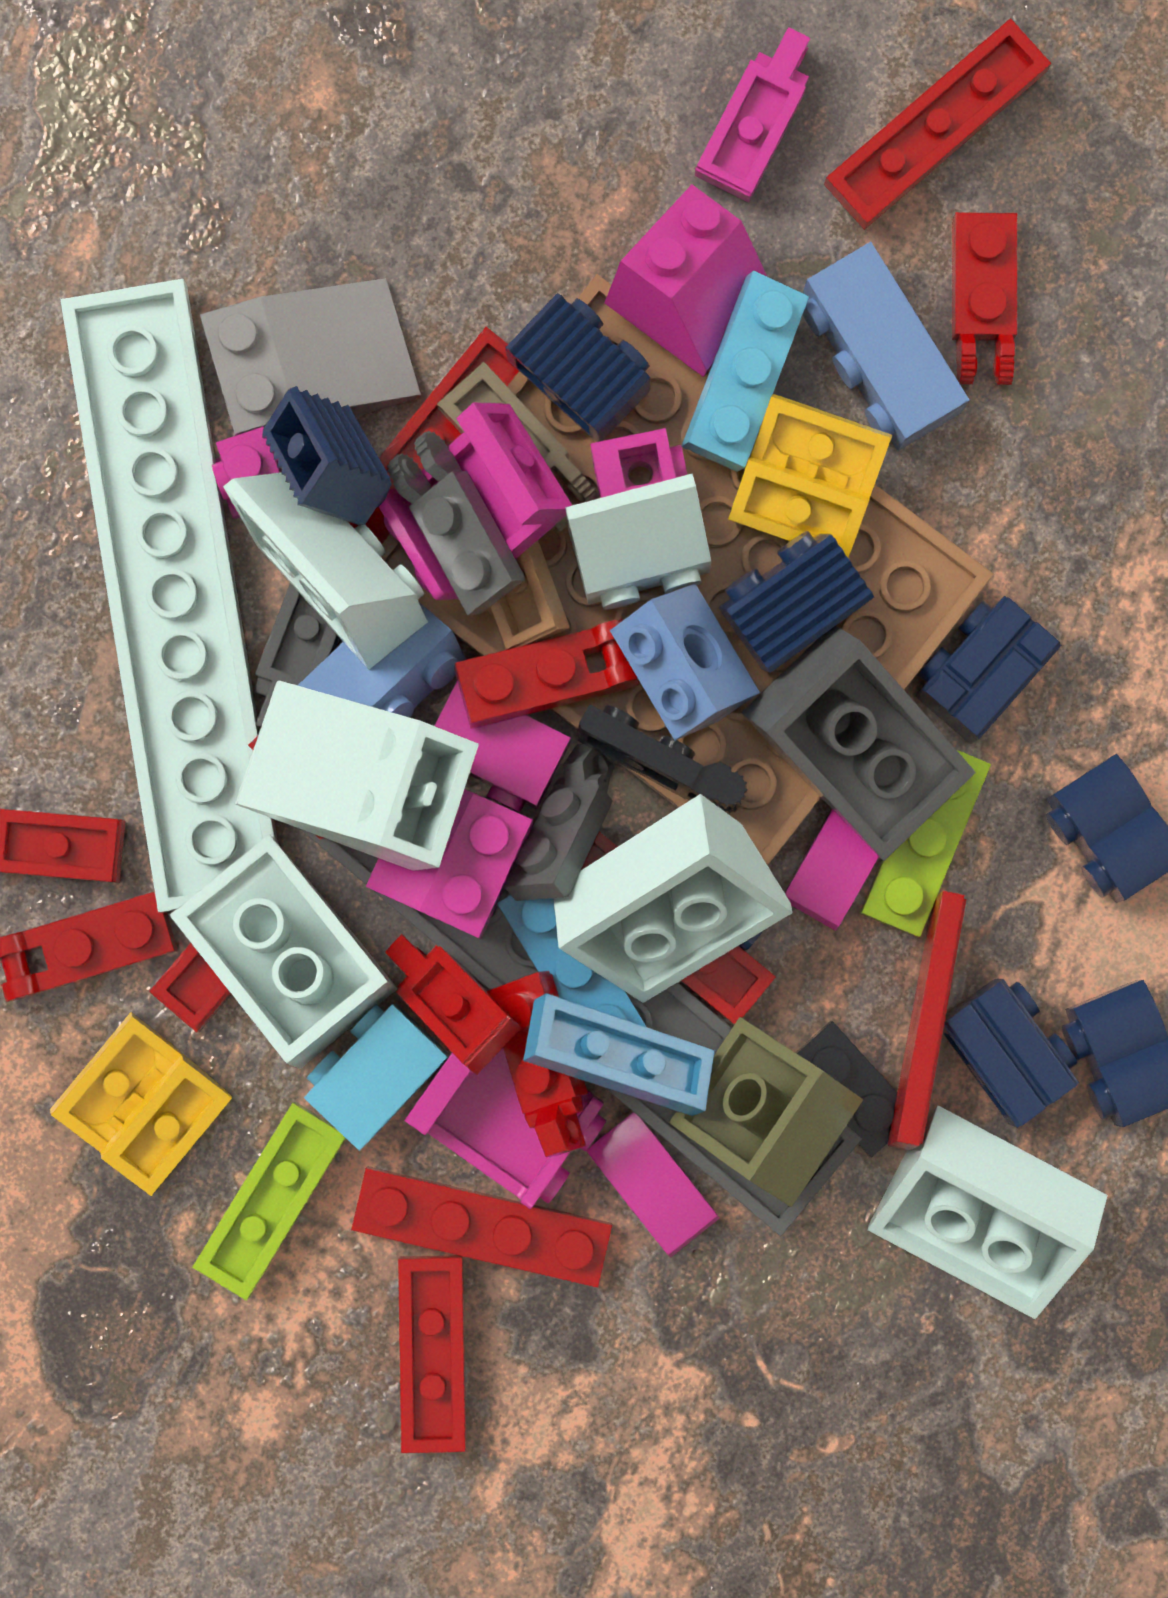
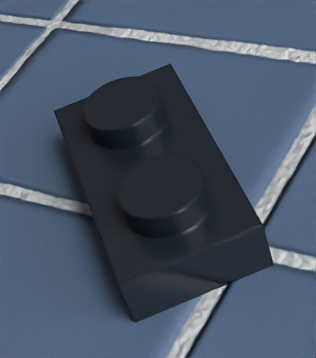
(845, 1063)

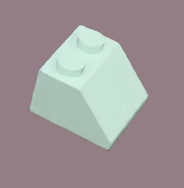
(639, 541)

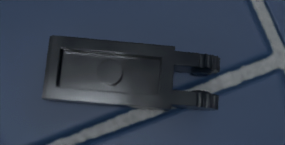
(661, 761)

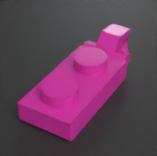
(756, 119)

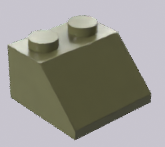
(769, 1112)

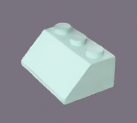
(332, 567)
(669, 901)
(989, 1213)

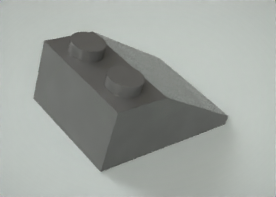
(859, 740)

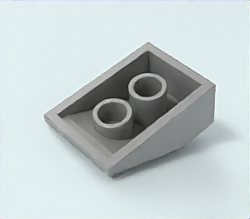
(320, 339)

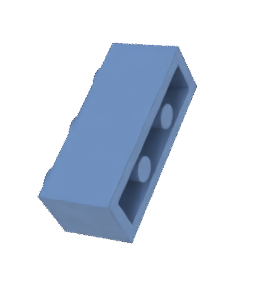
(882, 347)
(397, 680)

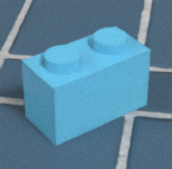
(375, 1074)

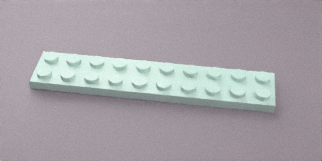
(167, 579)

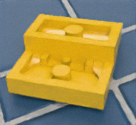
(809, 474)
(140, 1104)

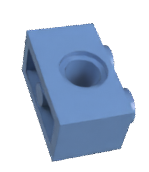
(684, 661)

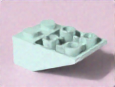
(358, 775)

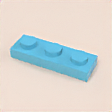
(745, 371)

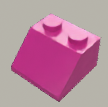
(686, 278)
(472, 869)

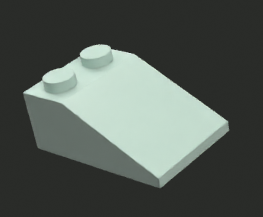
(283, 952)

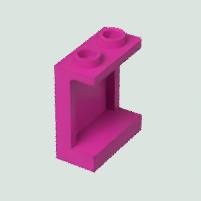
(509, 478)
(486, 1127)

